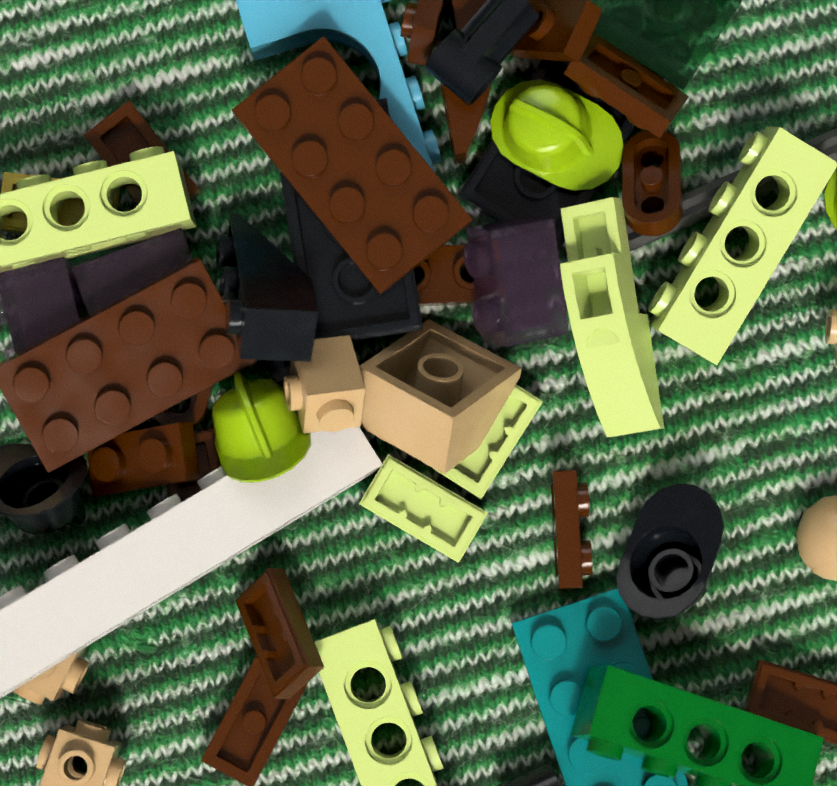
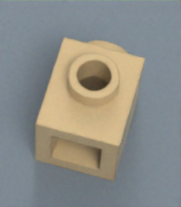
(327, 389)

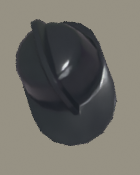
(39, 499)
(671, 552)

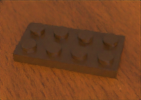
(352, 165)
(121, 365)

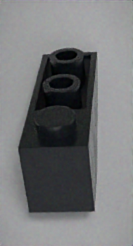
(266, 296)

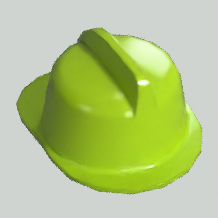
(557, 135)
(257, 432)

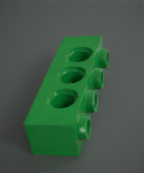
(615, 695)

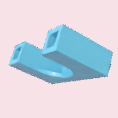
(359, 24)

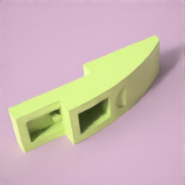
(606, 320)

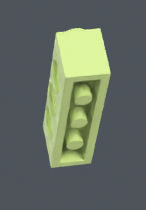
(800, 179)
(162, 208)
(358, 718)

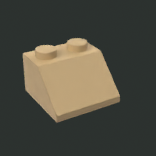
(435, 394)

